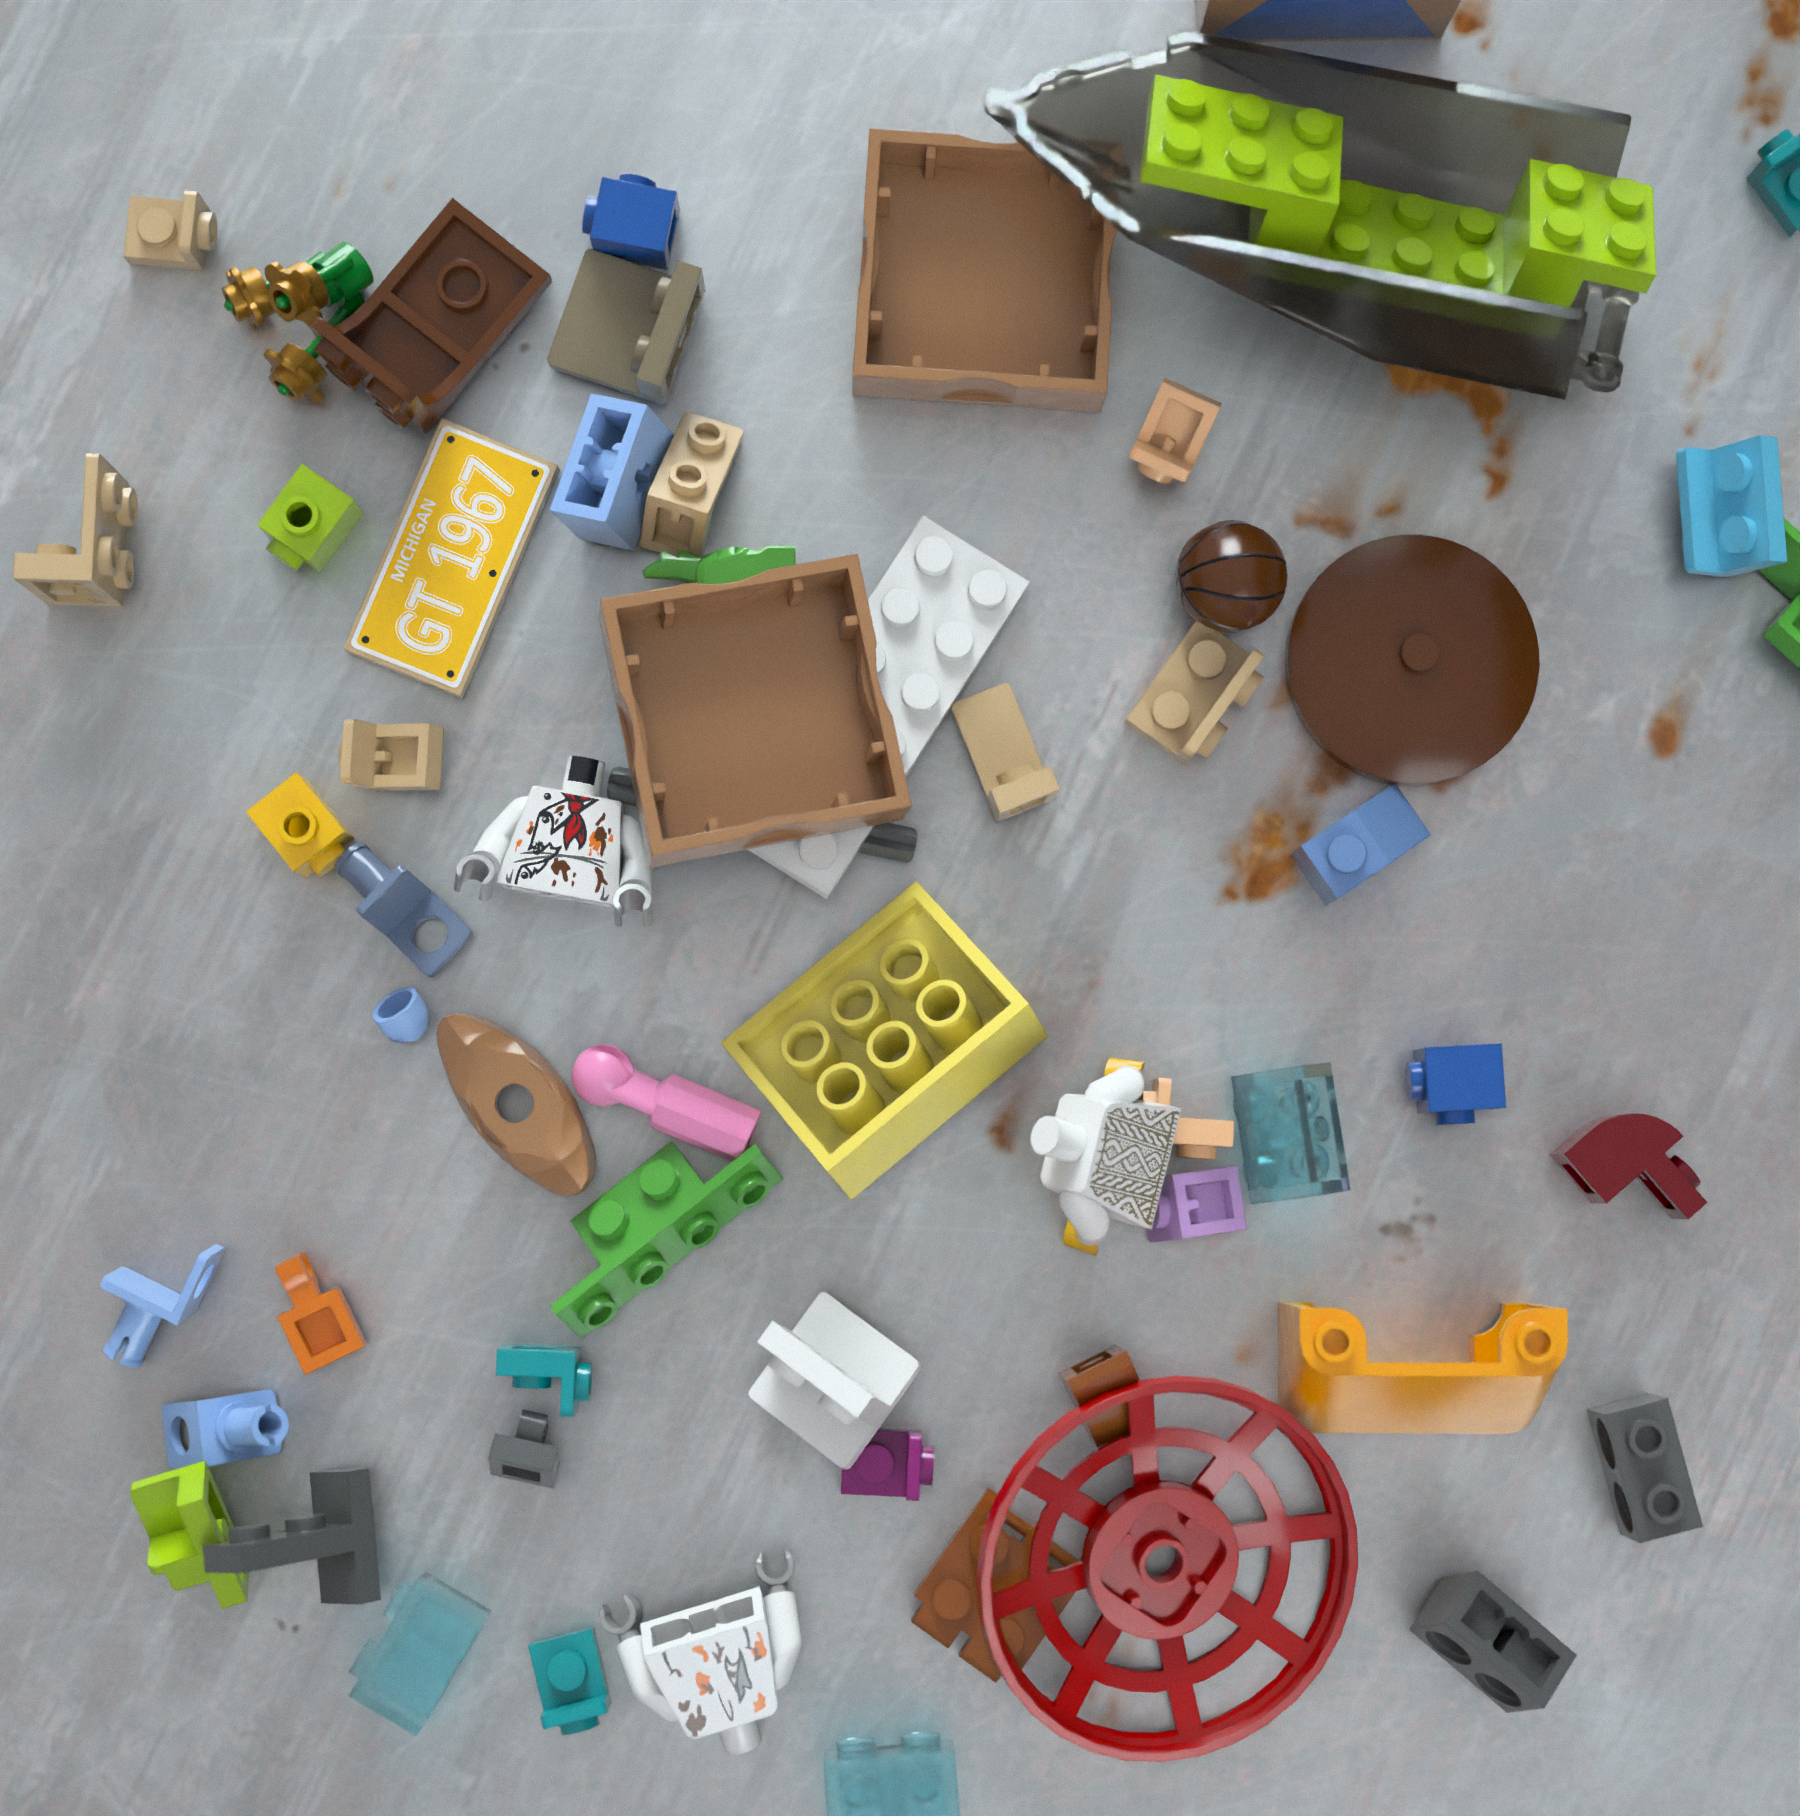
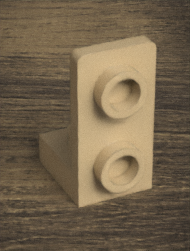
(688, 484)
(1003, 752)

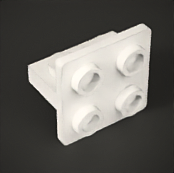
(832, 1379)

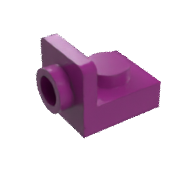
(891, 1466)

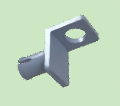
(398, 904)

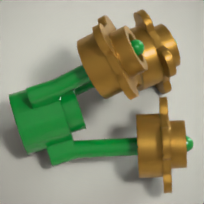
(300, 295)

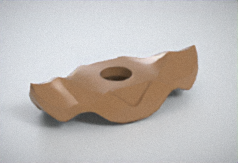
(548, 1145)

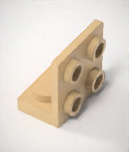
(104, 564)

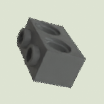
(1644, 1467)
(1493, 1642)

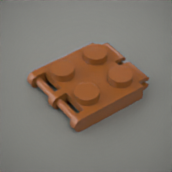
(951, 1590)

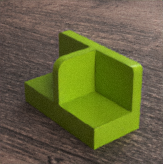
(180, 1516)

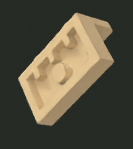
(1194, 691)

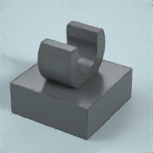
(526, 1455)

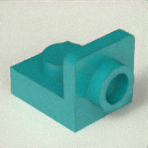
(1778, 179)
(535, 1366)
(570, 1680)

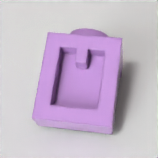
(1198, 1205)

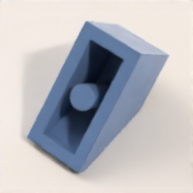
(1360, 844)

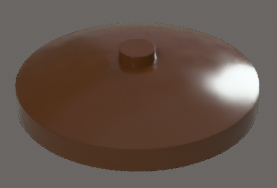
(1412, 660)

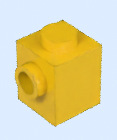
(301, 827)

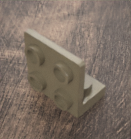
(627, 324)

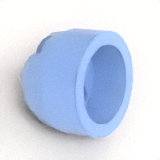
(402, 1015)

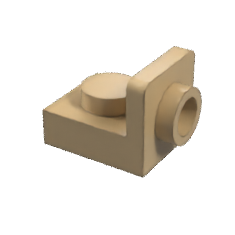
(170, 232)

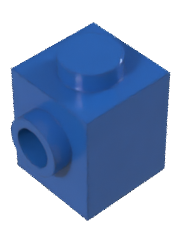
(633, 220)
(1456, 1081)

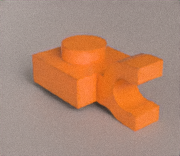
(319, 1324)

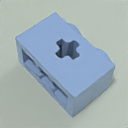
(611, 471)

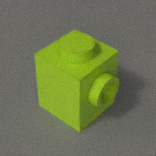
(309, 521)

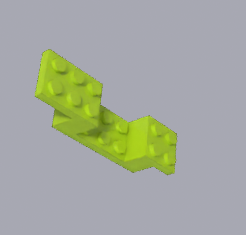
(1287, 167)

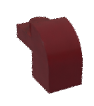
(1626, 1147)

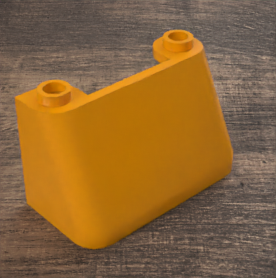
(1335, 1389)

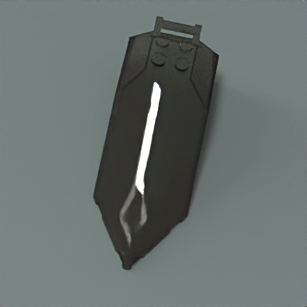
(1398, 135)

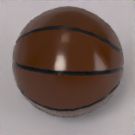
(1231, 576)

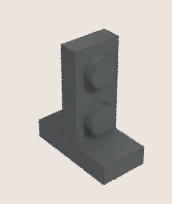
(335, 1534)

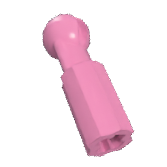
(674, 1106)

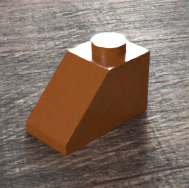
(1096, 1375)

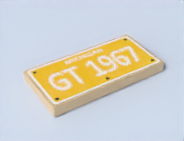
(451, 558)

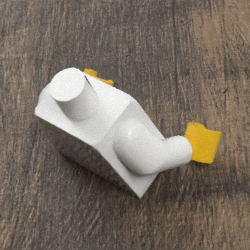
(1106, 1154)

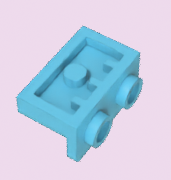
(1731, 507)

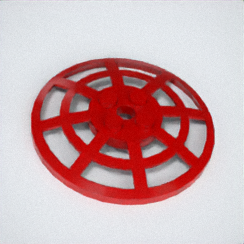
(1189, 1590)

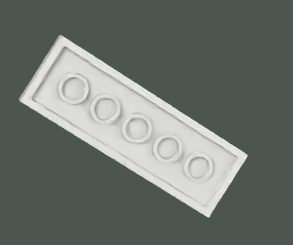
(931, 630)

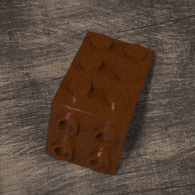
(433, 319)

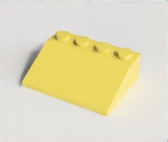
(885, 1039)

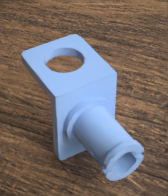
(150, 1302)
(225, 1428)

